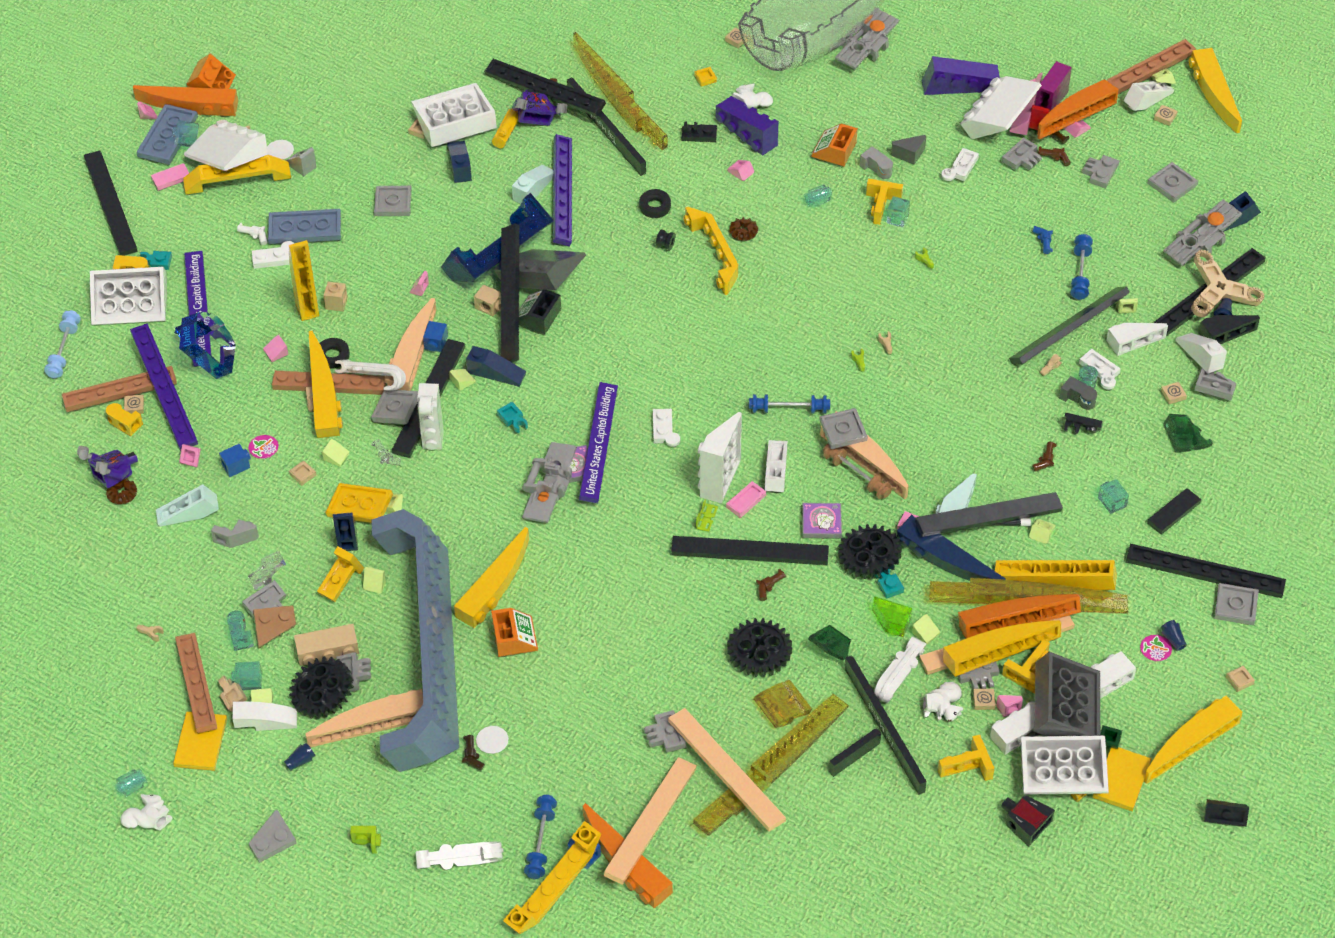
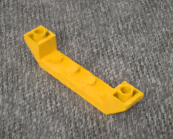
(208, 174)
(700, 220)
(556, 882)

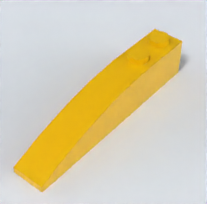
(1214, 86)
(303, 280)
(324, 394)
(1075, 573)
(492, 583)
(997, 644)
(1194, 735)

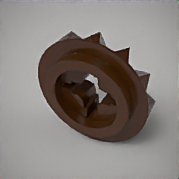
(740, 233)
(125, 496)

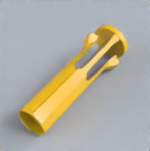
(505, 129)

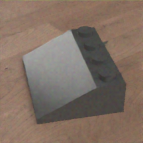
(545, 268)
(1066, 697)

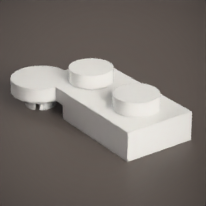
(961, 166)
(272, 256)
(1106, 370)
(663, 427)

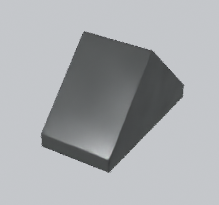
(909, 148)

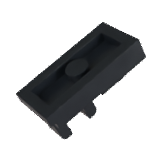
(699, 133)
(1091, 424)
(1226, 813)

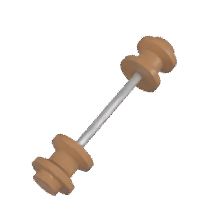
(875, 484)

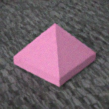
(146, 111)
(190, 455)

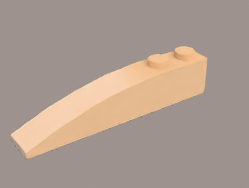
(412, 346)
(876, 462)
(368, 718)

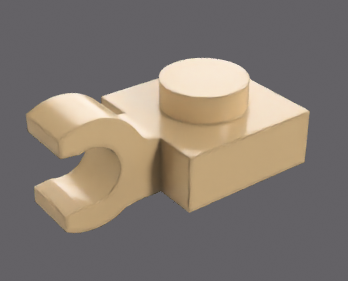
(231, 693)

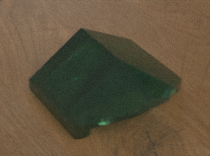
(831, 642)

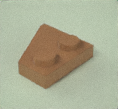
(272, 623)

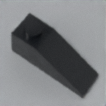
(1228, 327)

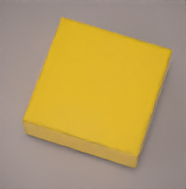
(705, 76)

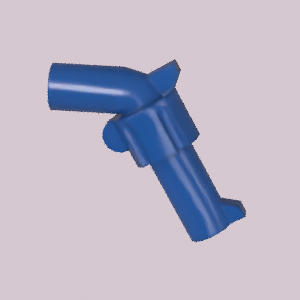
(1045, 237)

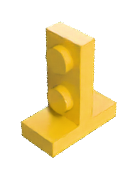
(882, 191)
(339, 574)
(1025, 674)
(968, 760)

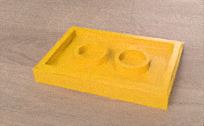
(362, 501)
(202, 748)
(1125, 778)

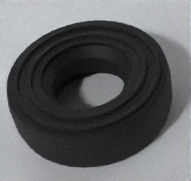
(655, 212)
(335, 343)

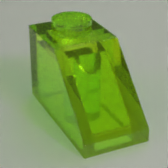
(892, 616)

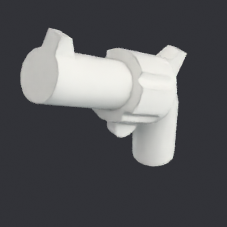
(255, 231)

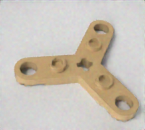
(1212, 295)

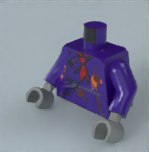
(536, 108)
(108, 467)

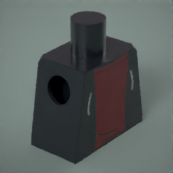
(1027, 818)

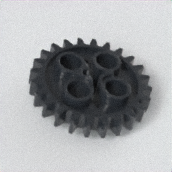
(869, 551)
(773, 656)
(321, 687)

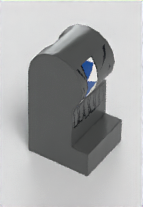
(1079, 393)

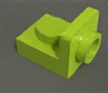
(364, 835)

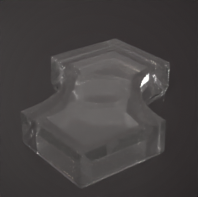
(266, 570)

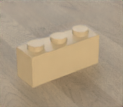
(327, 643)

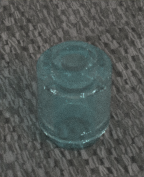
(818, 195)
(1088, 375)
(130, 782)

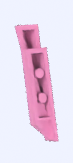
(1022, 122)

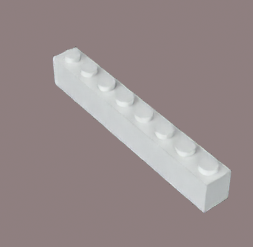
(1007, 734)

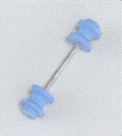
(57, 362)

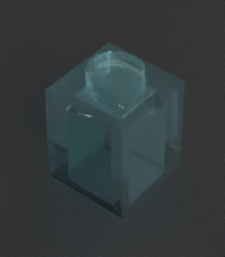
(185, 133)
(898, 211)
(1113, 496)
(248, 675)

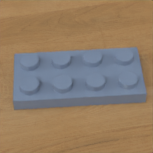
(159, 142)
(304, 225)

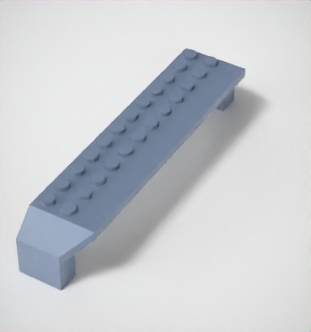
(435, 726)

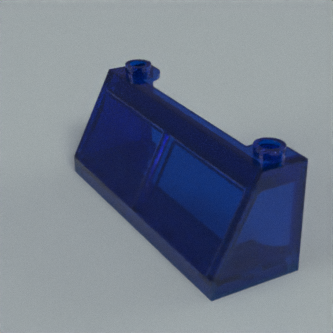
(468, 266)

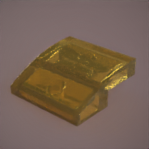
(782, 703)

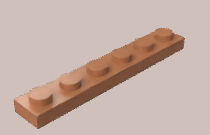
(1152, 65)
(343, 382)
(110, 391)
(196, 683)

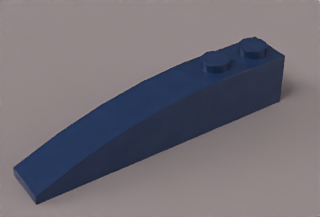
(943, 553)

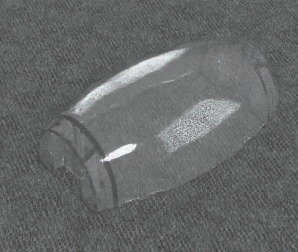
(801, 31)

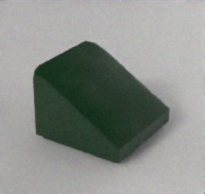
(1112, 736)

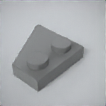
(1215, 385)
(272, 838)

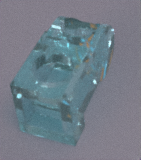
(240, 638)

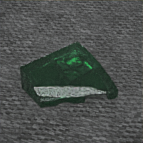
(1184, 434)

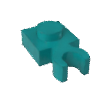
(158, 259)
(510, 415)
(890, 584)

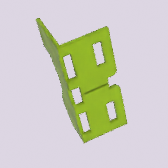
(707, 517)

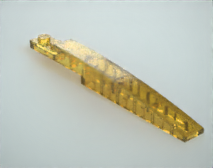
(619, 94)
(997, 590)
(774, 762)

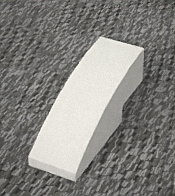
(776, 466)
(264, 716)

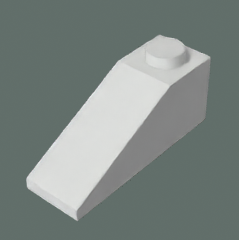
(1146, 94)
(1132, 336)
(1204, 351)

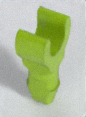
(924, 257)
(859, 359)

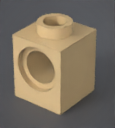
(335, 296)
(488, 300)

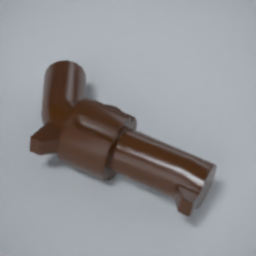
(1056, 154)
(1047, 457)
(767, 583)

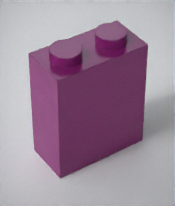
(1054, 86)

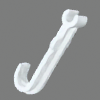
(375, 369)
(899, 670)
(461, 855)

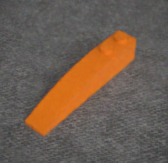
(202, 100)
(1078, 106)
(1017, 612)
(645, 877)

